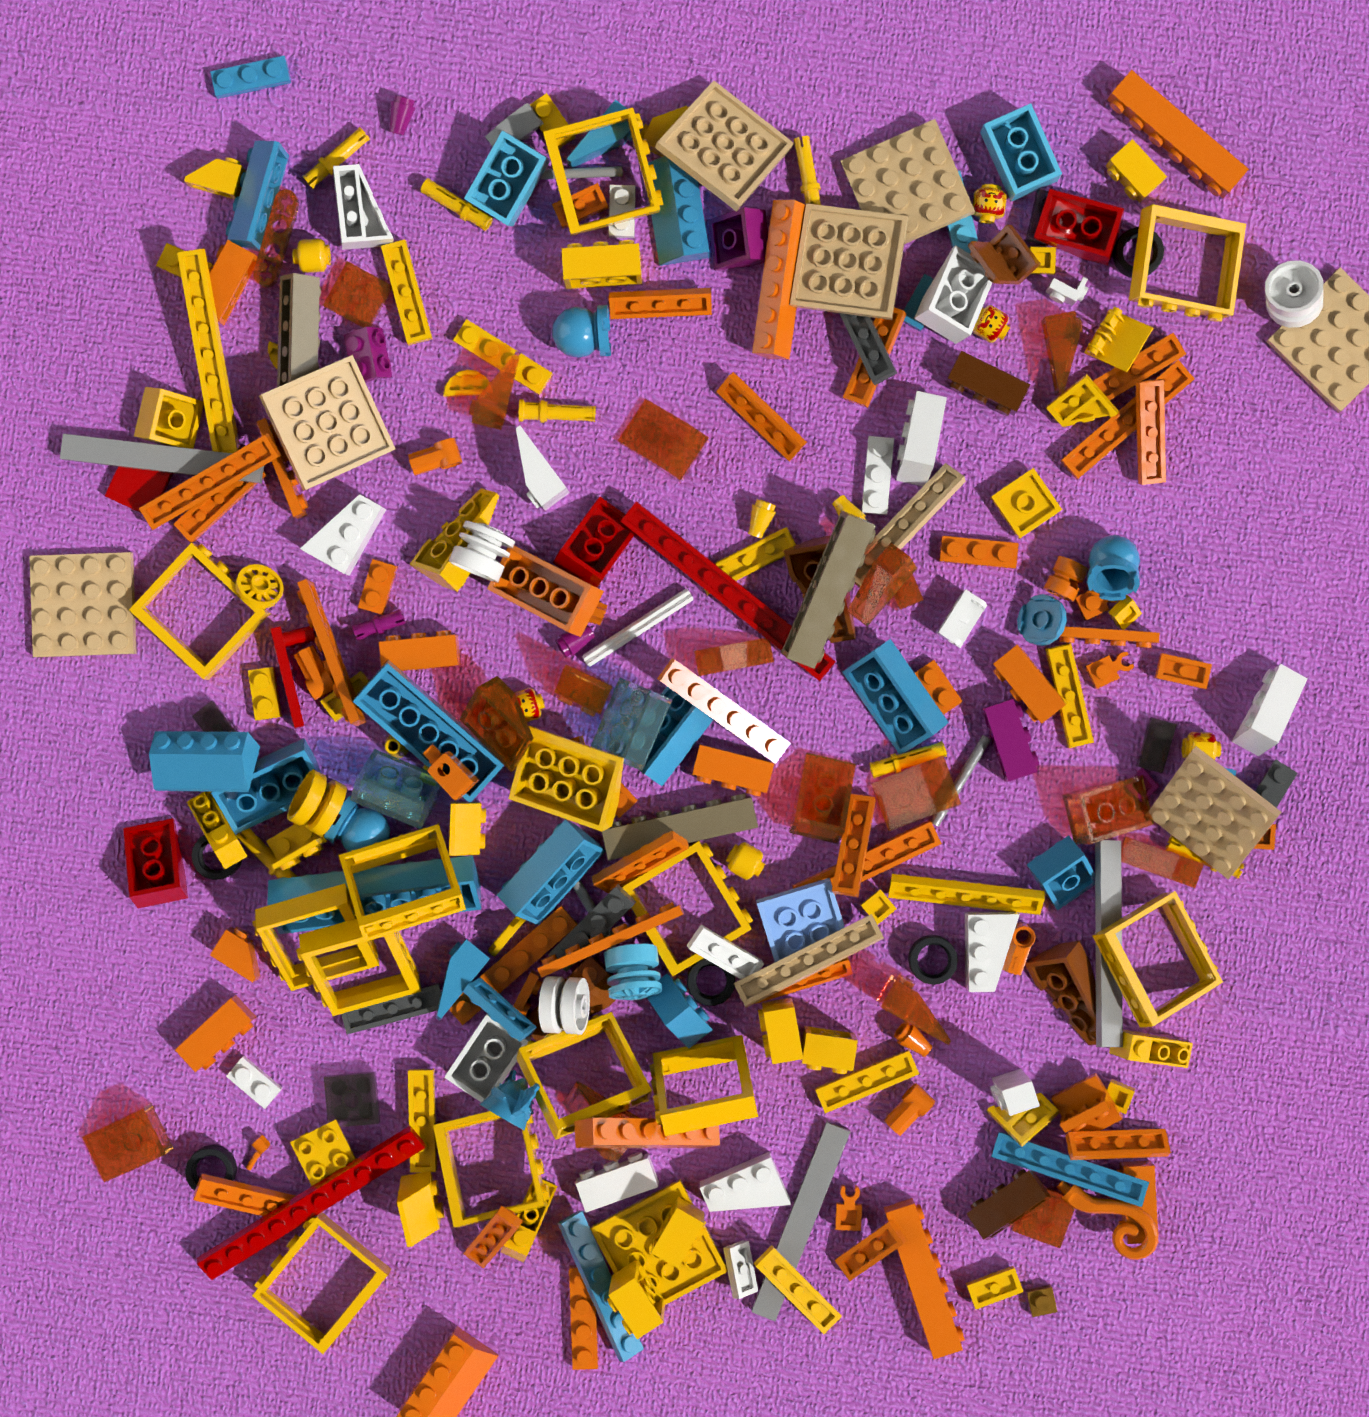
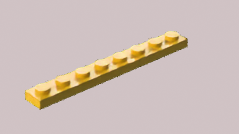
(208, 350)

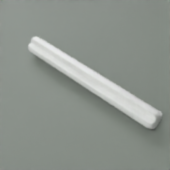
(637, 627)

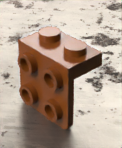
(1005, 257)

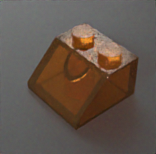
(583, 690)

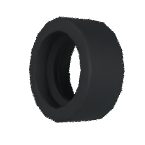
(1118, 257)
(203, 869)
(926, 978)
(707, 999)
(214, 1150)

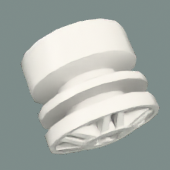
(481, 551)

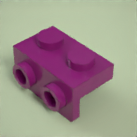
(369, 352)

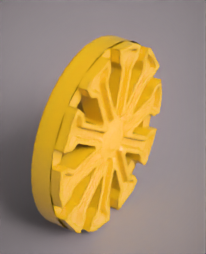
(259, 586)

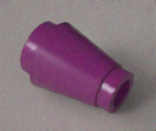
(401, 114)
(570, 644)

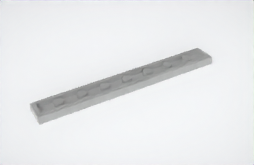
(143, 456)
(1107, 911)
(804, 1213)

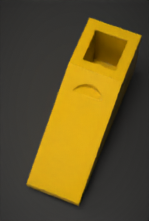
(216, 829)
(1153, 1049)
(522, 1240)

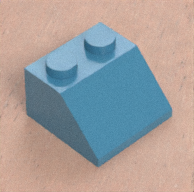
(1062, 872)

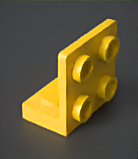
(293, 844)

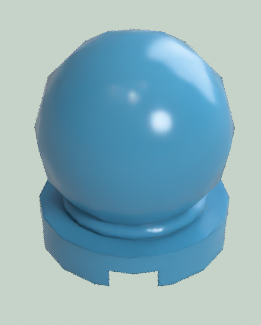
(581, 332)
(1114, 568)
(358, 827)

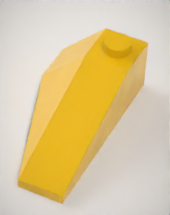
(434, 555)

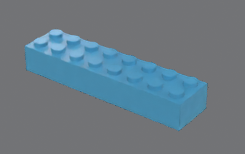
(379, 888)

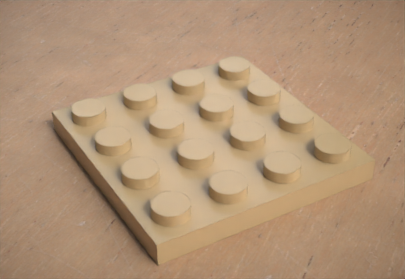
(724, 145)
(912, 179)
(849, 261)
(1333, 347)
(327, 422)
(82, 604)
(1213, 812)

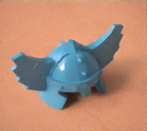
(512, 1100)

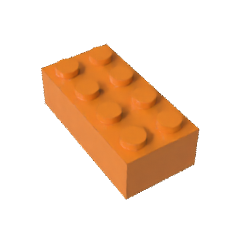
(546, 591)

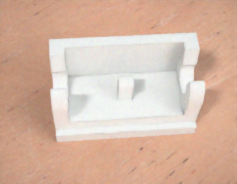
(962, 618)

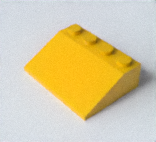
(569, 780)

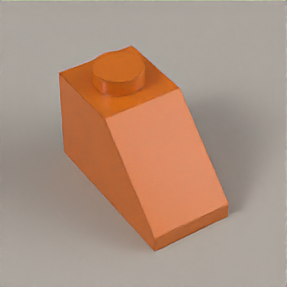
(237, 953)

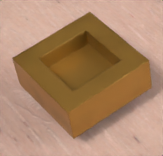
(1041, 1300)

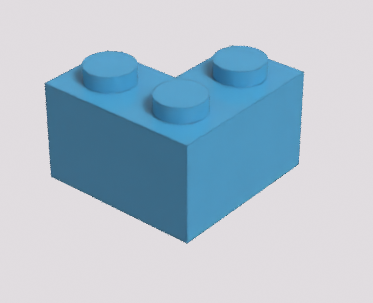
(680, 1012)

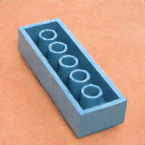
(421, 721)

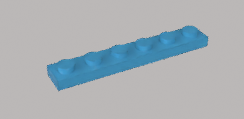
(1072, 1171)
(597, 1281)

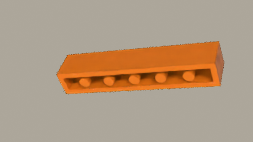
(1176, 134)
(775, 315)
(638, 1134)
(924, 1280)

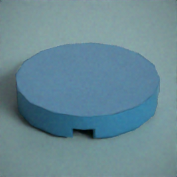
(1042, 620)

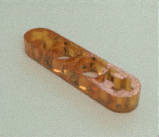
(280, 239)

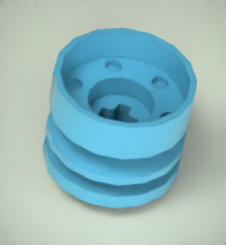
(633, 974)

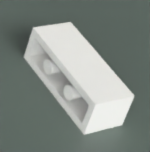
(1014, 1092)
(616, 1181)

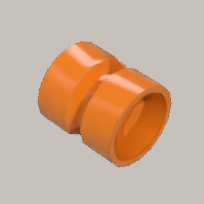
(1066, 578)

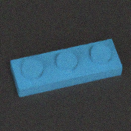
(250, 77)
(499, 1009)

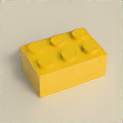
(601, 265)
(782, 1036)
(636, 1299)

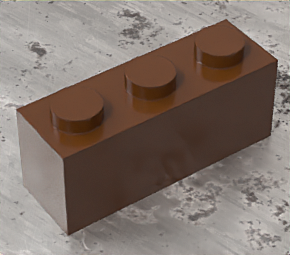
(987, 384)
(1008, 1204)

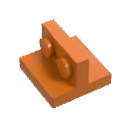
(1086, 1106)

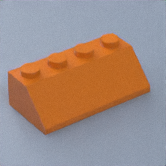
(450, 1378)

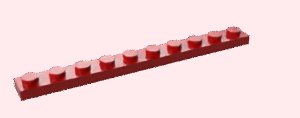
(715, 581)
(310, 1202)

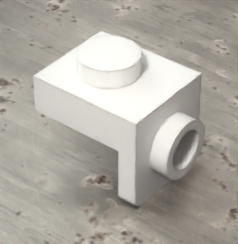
(1062, 293)

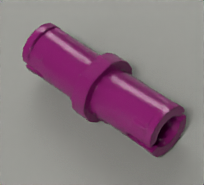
(378, 624)

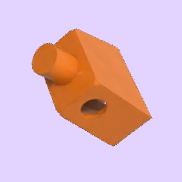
(458, 780)

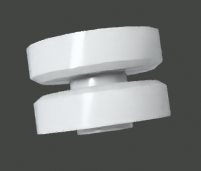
(1294, 293)
(564, 1005)

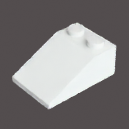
(955, 297)
(539, 476)

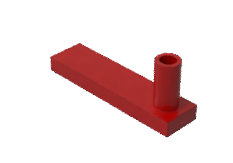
(281, 641)

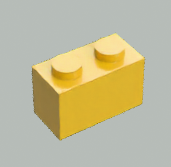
(1135, 171)

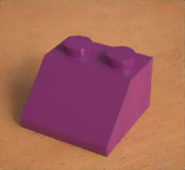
(738, 238)

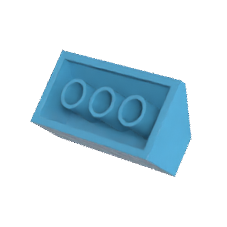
(259, 187)
(680, 223)
(895, 697)
(676, 737)
(203, 761)
(271, 788)
(550, 872)

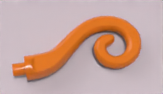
(1085, 1203)

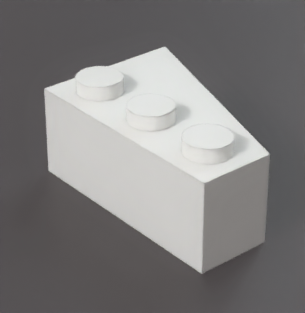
(358, 212)
(921, 438)
(346, 535)
(1270, 710)
(986, 947)
(746, 1186)

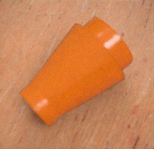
(912, 1038)

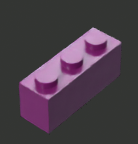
(1010, 739)

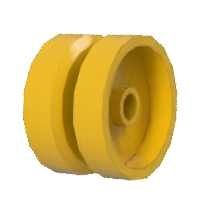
(317, 802)

